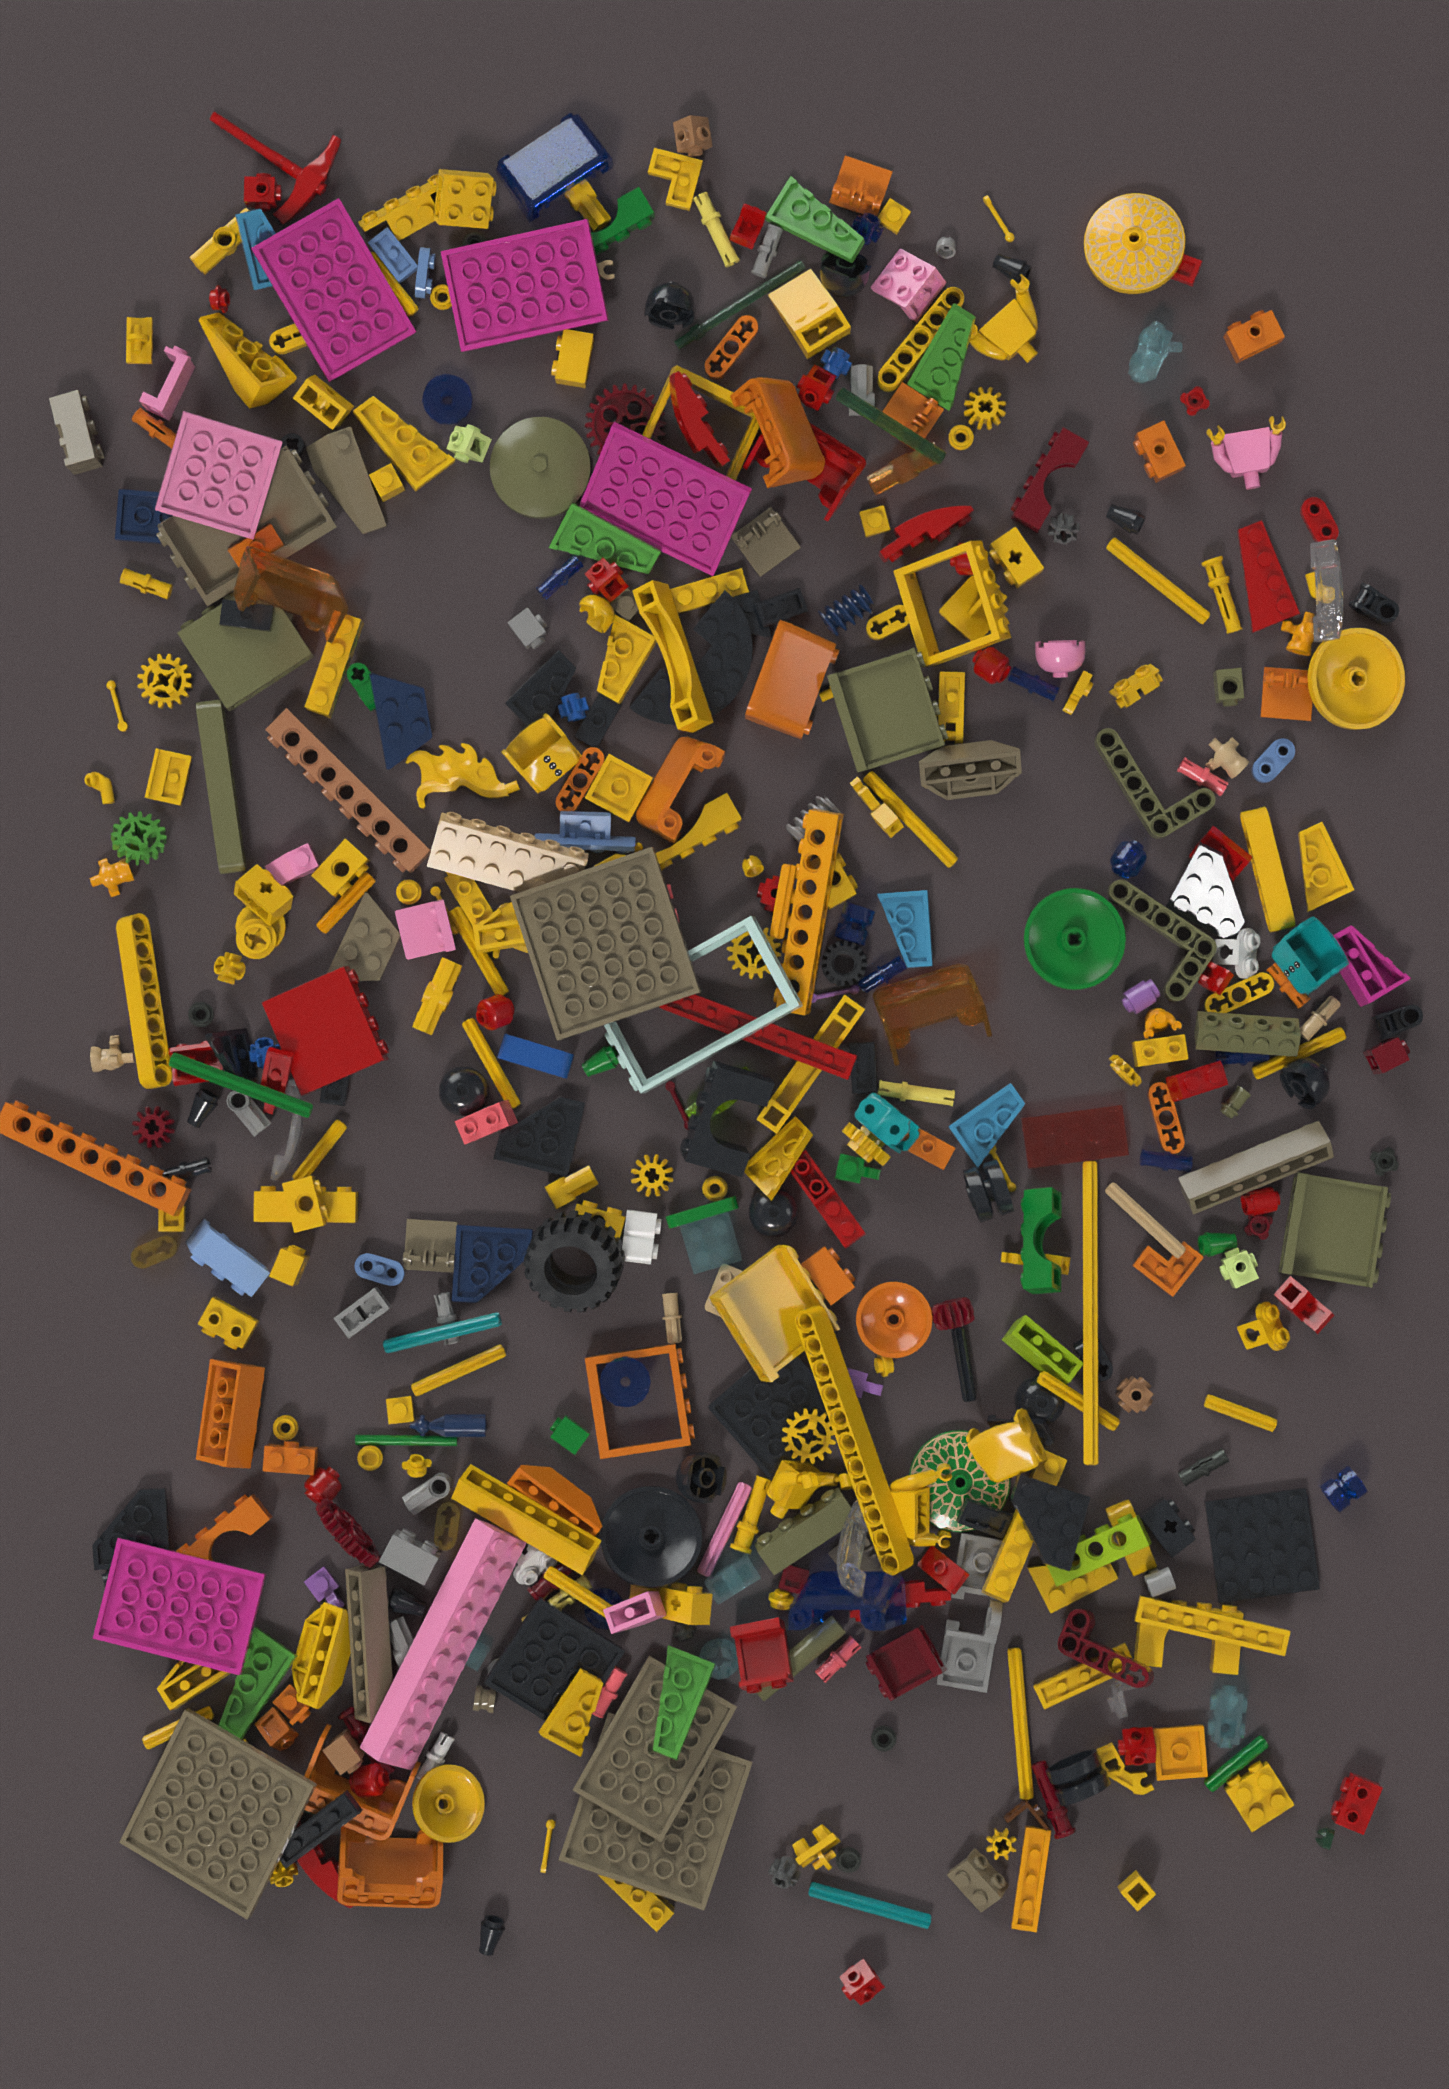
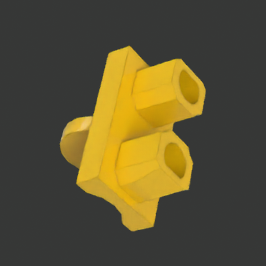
(139, 340)
(808, 1854)

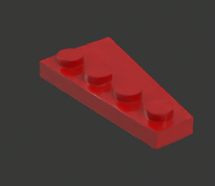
(1265, 583)

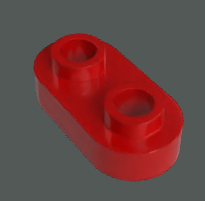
(1320, 520)

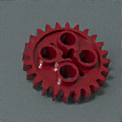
(618, 402)
(348, 1533)

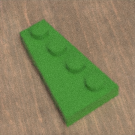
(943, 361)
(596, 538)
(262, 1672)
(681, 1695)

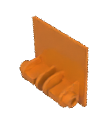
(860, 186)
(913, 410)
(1286, 694)

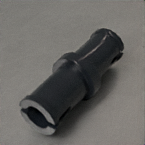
(188, 1170)

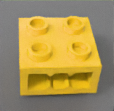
(464, 198)

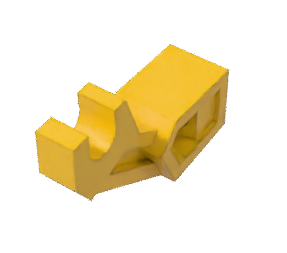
(880, 812)
(1062, 1261)
(1128, 1779)

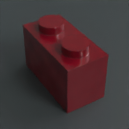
(1387, 1055)

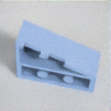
(226, 1259)

